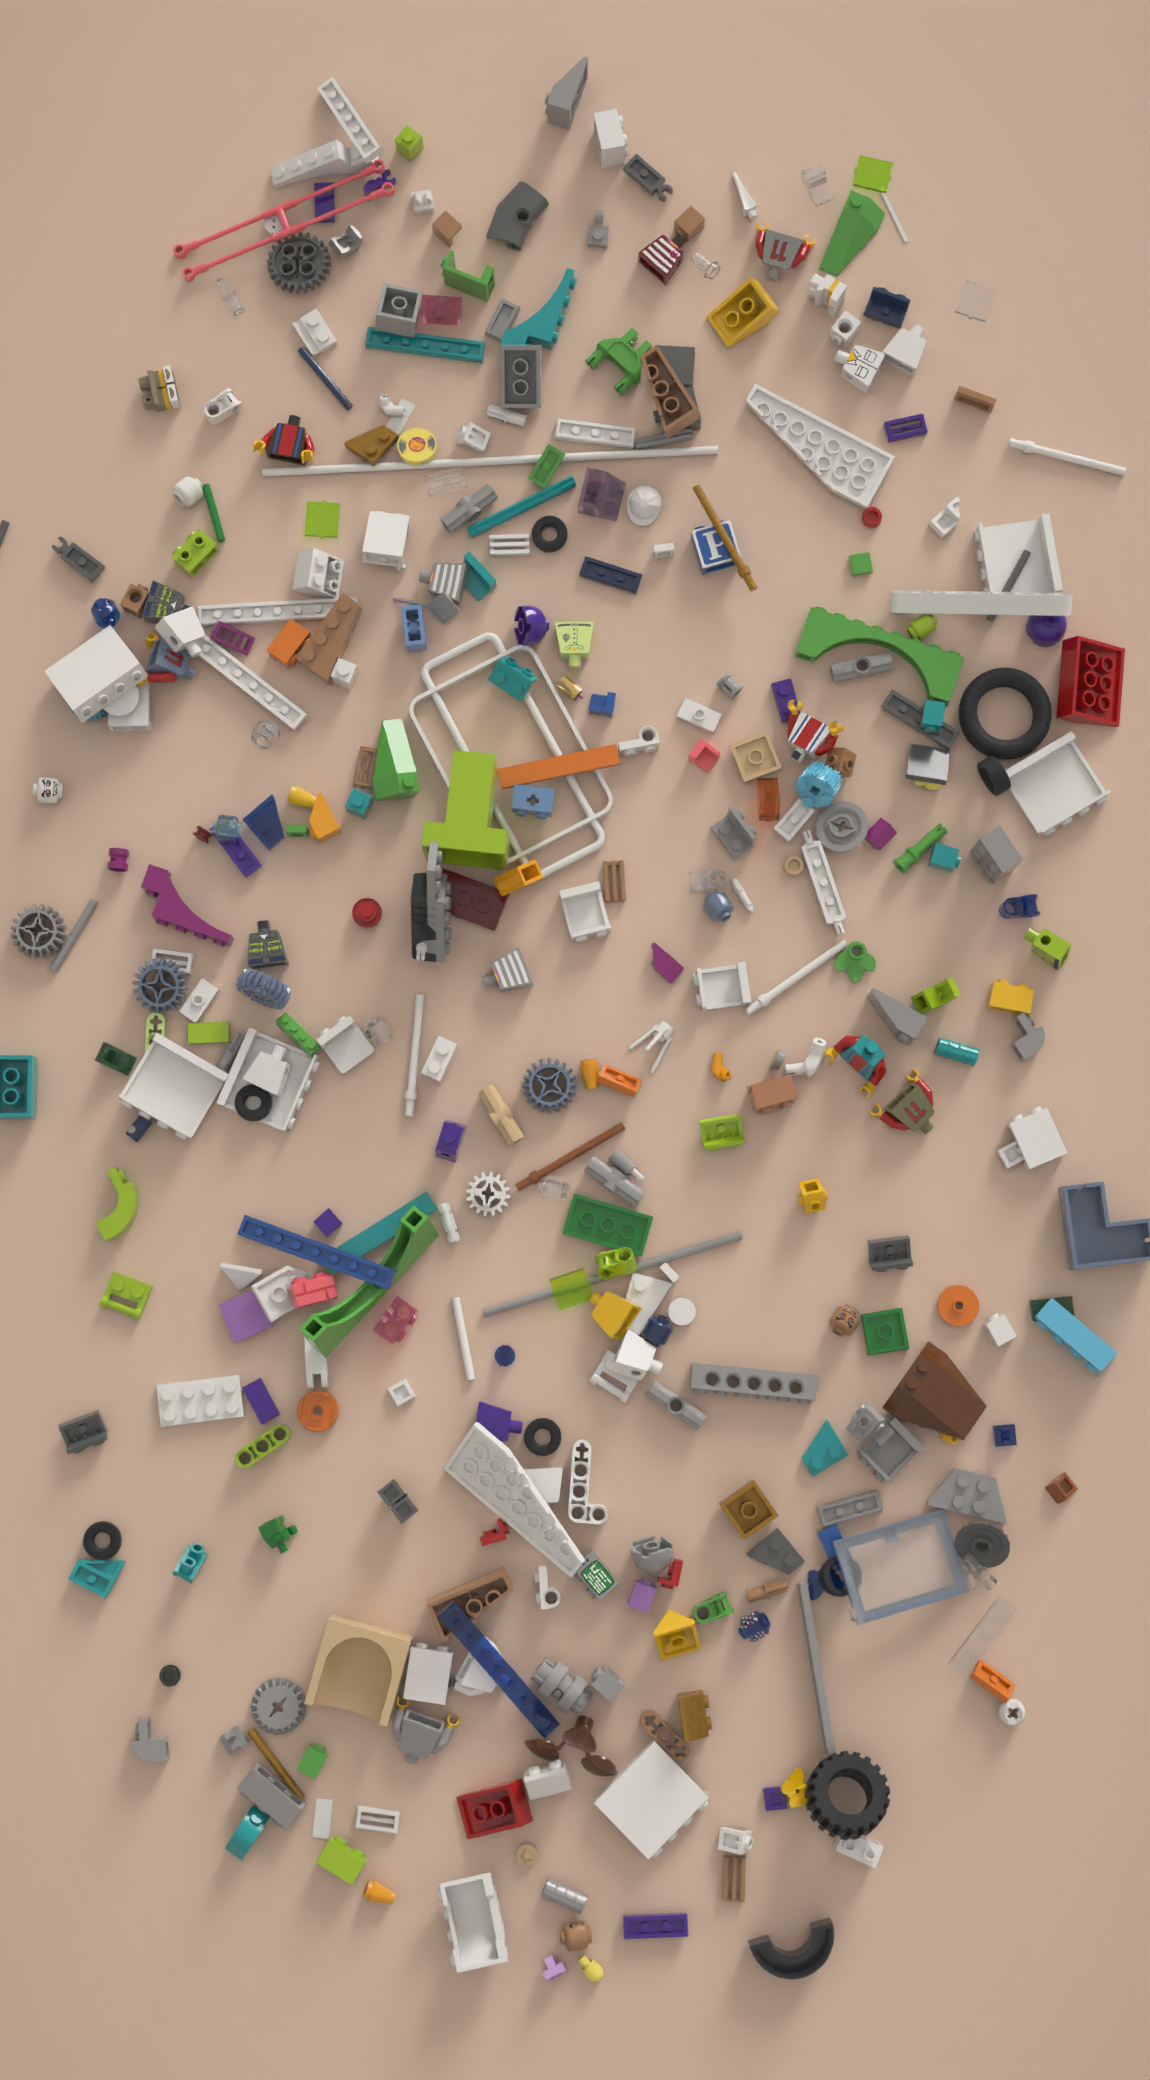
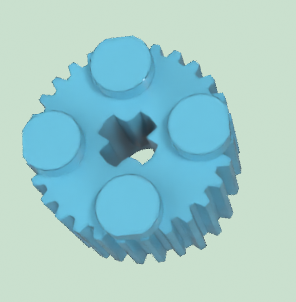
(818, 785)

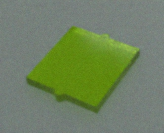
(872, 174)
(322, 519)
(571, 1288)

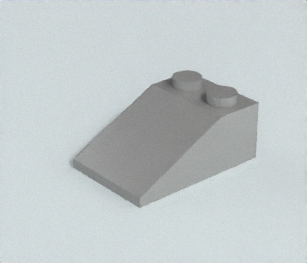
(566, 95)
(899, 1018)

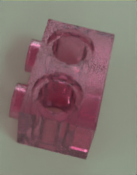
(391, 1317)

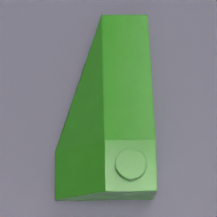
(855, 227)
(394, 765)

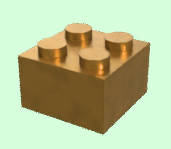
(748, 1509)

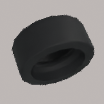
(994, 775)
(824, 1579)

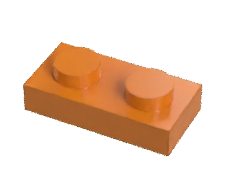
(619, 1080)
(992, 1681)

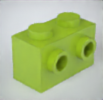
(195, 552)
(341, 1859)

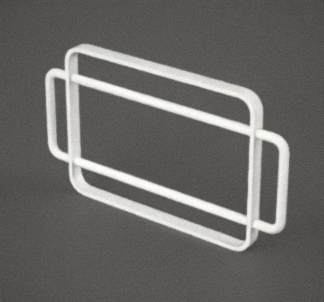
(434, 693)

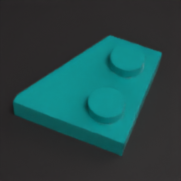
(97, 1575)

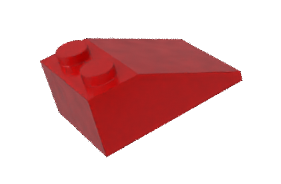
(494, 1809)

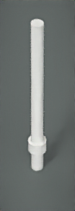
(1029, 447)
(764, 999)
(410, 1094)

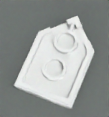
(274, 1292)

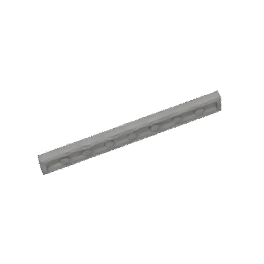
(816, 1668)

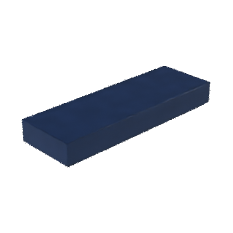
(610, 575)

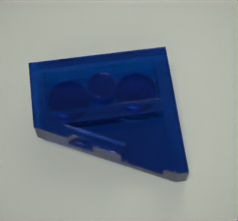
(266, 823)

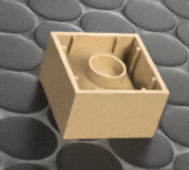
(359, 1668)

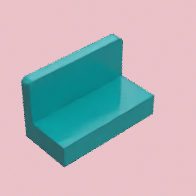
(478, 580)

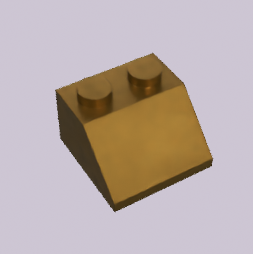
(693, 1715)

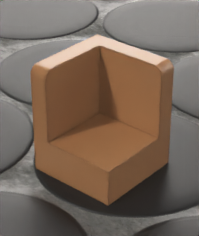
(446, 227)

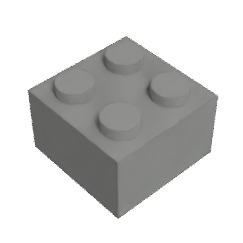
(398, 310)

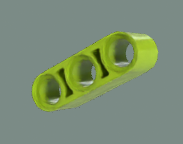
(253, 1450)

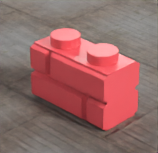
(313, 1290)

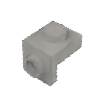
(347, 242)

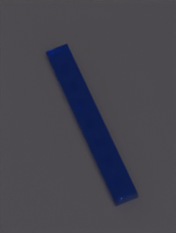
(498, 1669)

